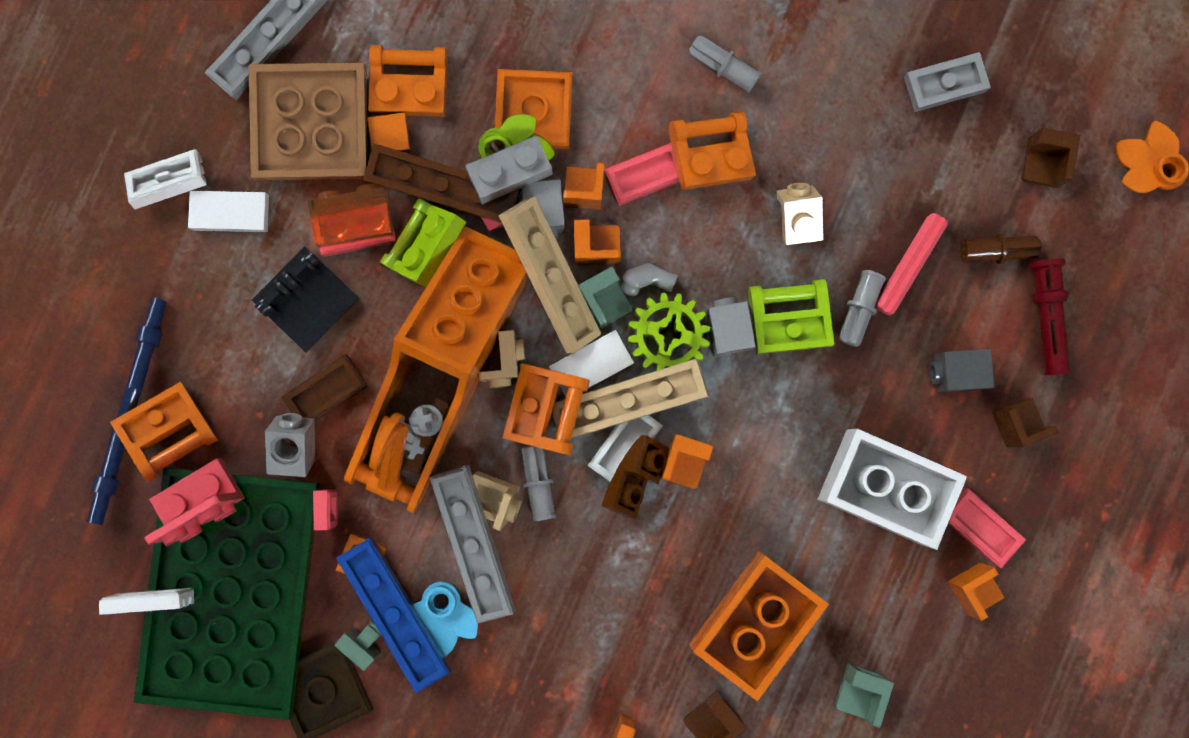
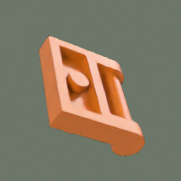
(407, 93)
(712, 163)
(534, 404)
(158, 420)

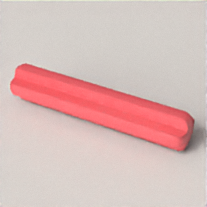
(911, 264)

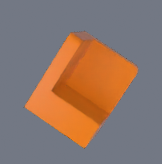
(584, 187)
(596, 243)
(686, 461)
(976, 590)

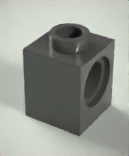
(962, 370)

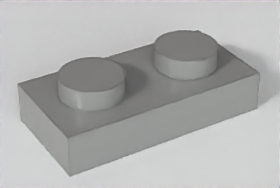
(947, 82)
(509, 169)

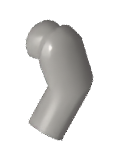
(644, 275)

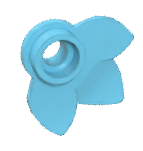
(446, 622)

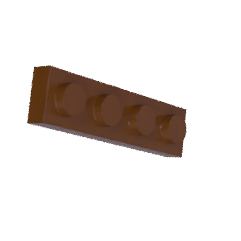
(432, 182)

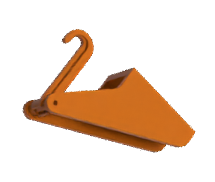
(453, 331)

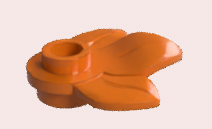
(1146, 158)

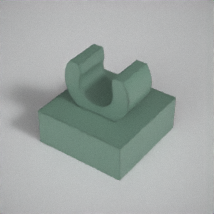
(360, 646)

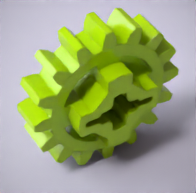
(651, 331)

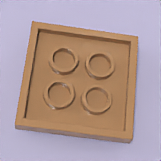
(308, 121)

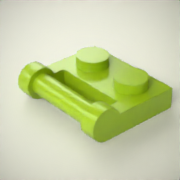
(423, 243)
(791, 329)

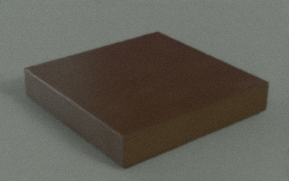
(327, 693)

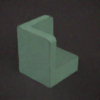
(605, 297)
(864, 694)

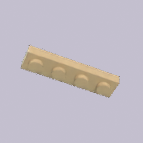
(550, 274)
(637, 398)

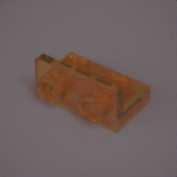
(350, 216)

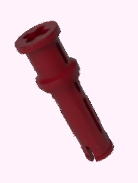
(1057, 363)

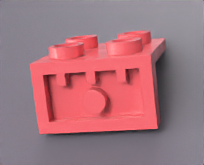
(195, 501)

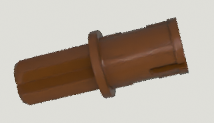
(1000, 249)

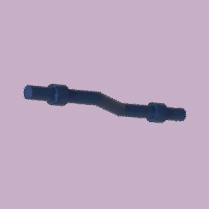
(147, 338)

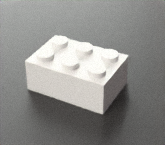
(892, 488)

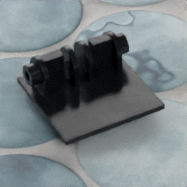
(305, 299)

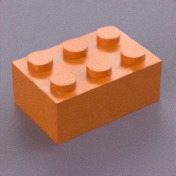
(758, 625)

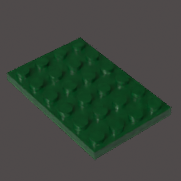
(246, 624)

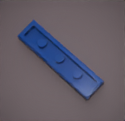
(394, 614)

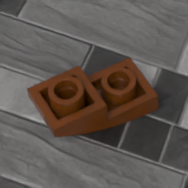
(640, 465)

